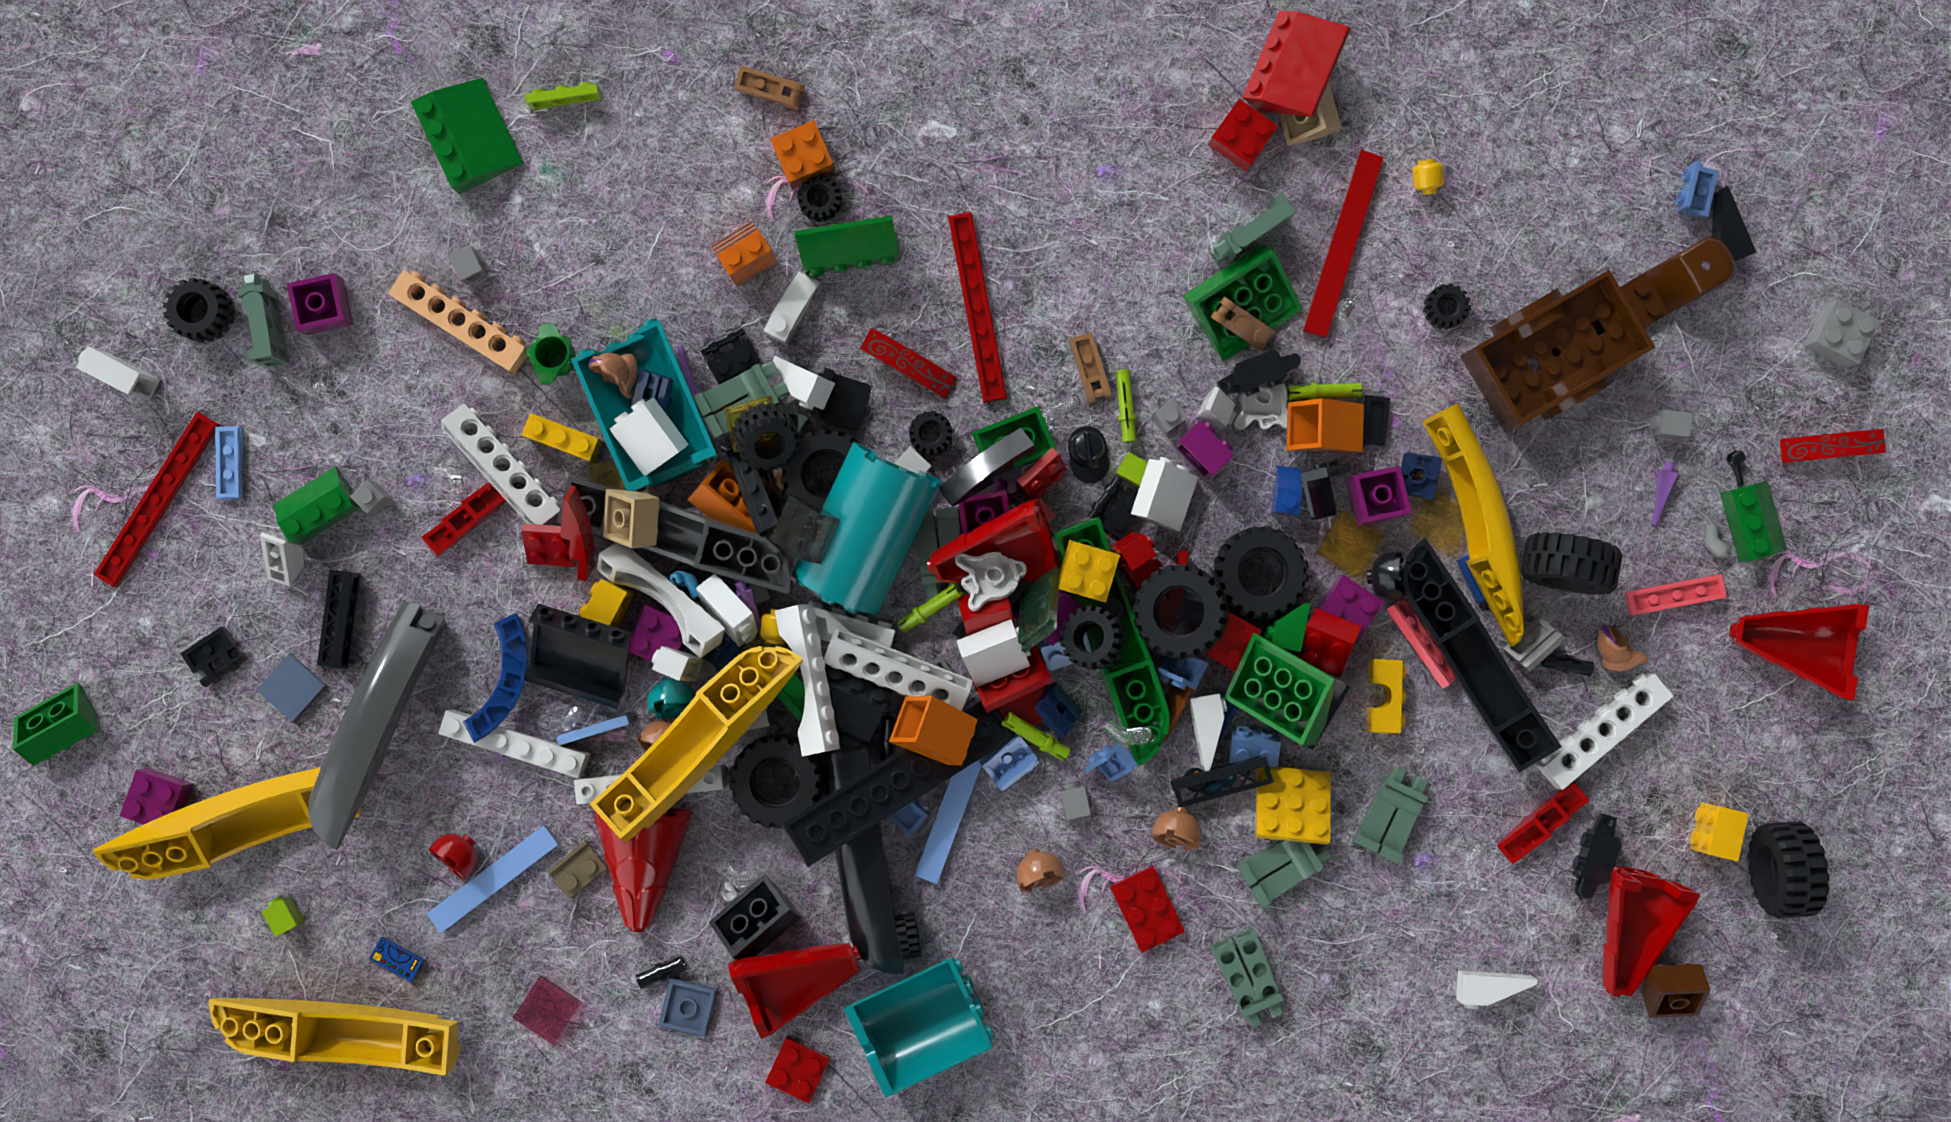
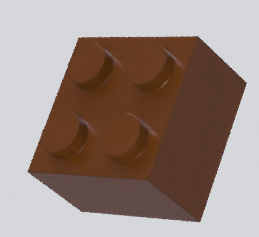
(1675, 990)

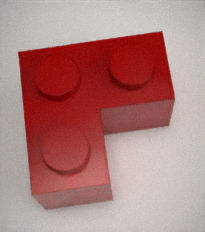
(1136, 558)

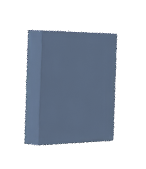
(291, 687)
(687, 1006)

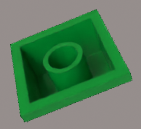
(1289, 628)

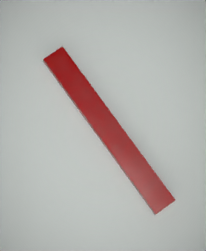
(1343, 244)
(977, 307)
(156, 499)

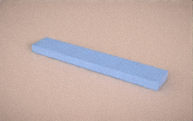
(947, 823)
(493, 878)

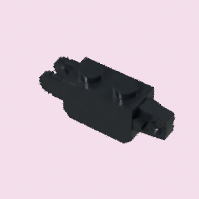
(1258, 372)
(1596, 856)

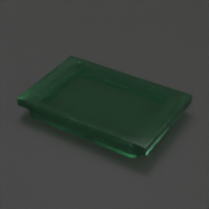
(1038, 610)

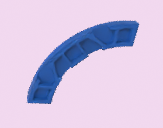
(510, 680)

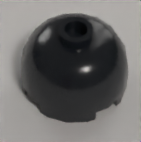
(1387, 576)

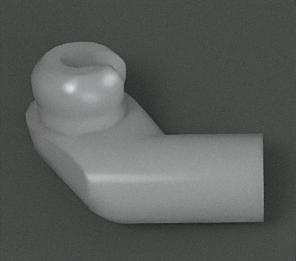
(1714, 544)

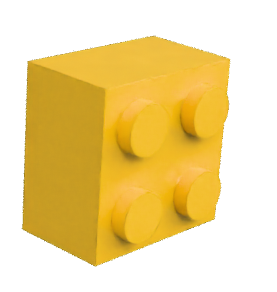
(1087, 571)
(607, 603)
(1718, 831)

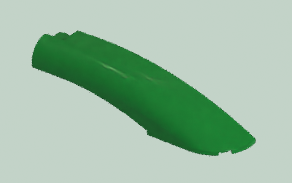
(1133, 679)

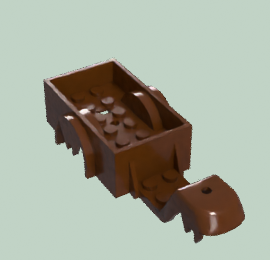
(1565, 344)

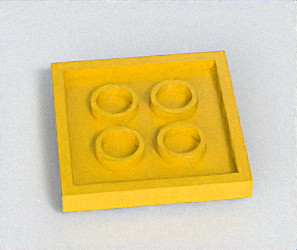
(1294, 805)

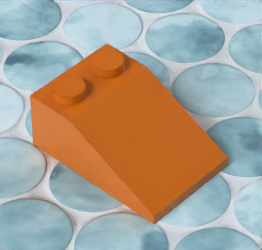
(721, 498)

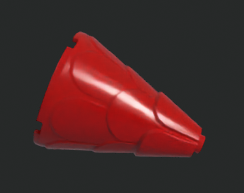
(1016, 534)
(1808, 643)
(643, 865)
(1640, 925)
(791, 981)

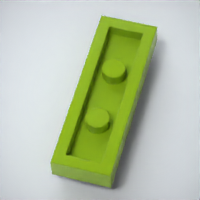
(563, 96)

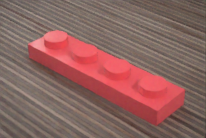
(1675, 594)
(1416, 634)

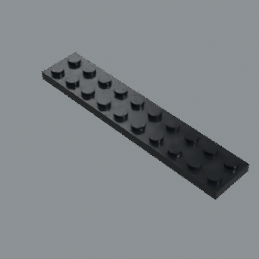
(884, 791)

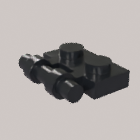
(732, 362)
(1120, 517)
(210, 649)

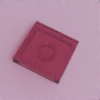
(547, 1009)

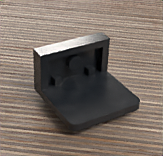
(845, 403)
(1318, 488)

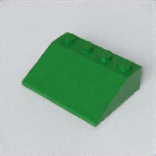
(467, 134)
(847, 246)
(1252, 283)
(1282, 691)

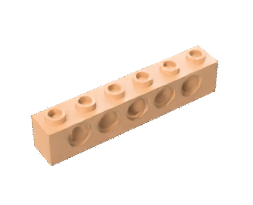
(405, 291)

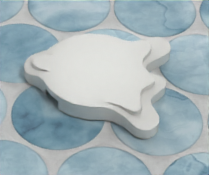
(1266, 407)
(989, 577)

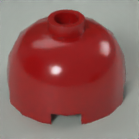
(456, 853)

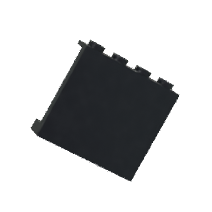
(578, 656)

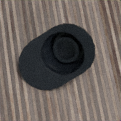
(1088, 454)

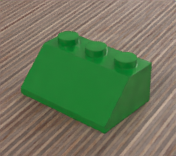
(315, 507)
(1753, 521)
(54, 725)

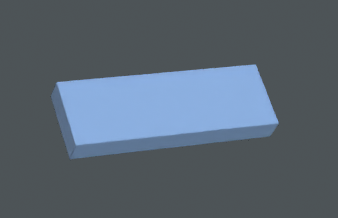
(229, 462)
(594, 729)

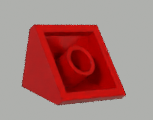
(989, 614)

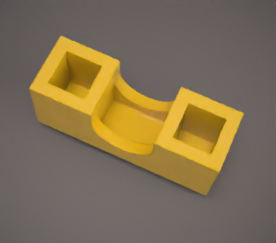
(562, 438)
(1388, 716)

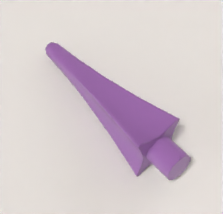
(686, 372)
(1665, 481)
(745, 594)

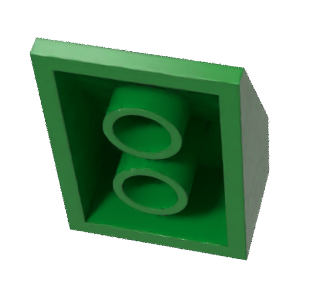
(1031, 423)

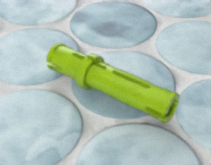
(1323, 391)
(1128, 434)
(922, 613)
(1043, 741)

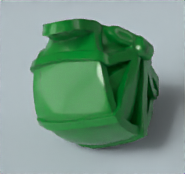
(551, 354)

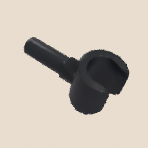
(1734, 459)

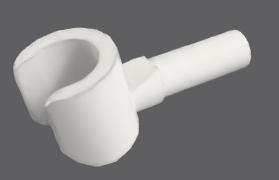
(732, 895)

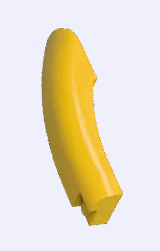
(1485, 518)
(696, 739)
(213, 828)
(337, 1033)

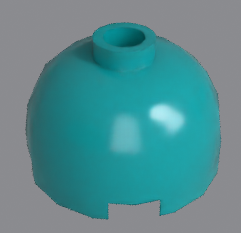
(669, 698)

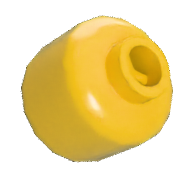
(1428, 176)
(769, 629)

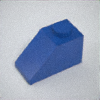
(1287, 491)

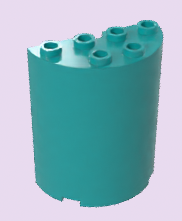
(920, 1026)

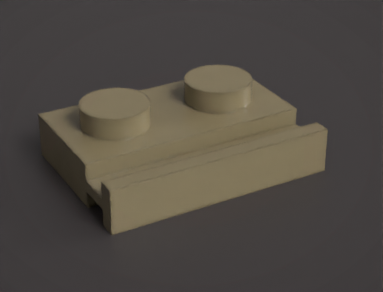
(577, 869)

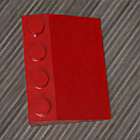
(1295, 64)

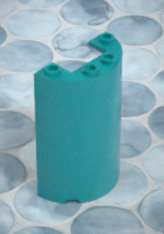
(655, 354)
(879, 519)

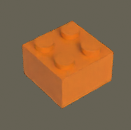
(802, 154)

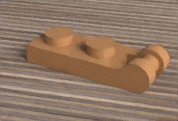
(768, 87)
(1243, 324)
(1089, 367)

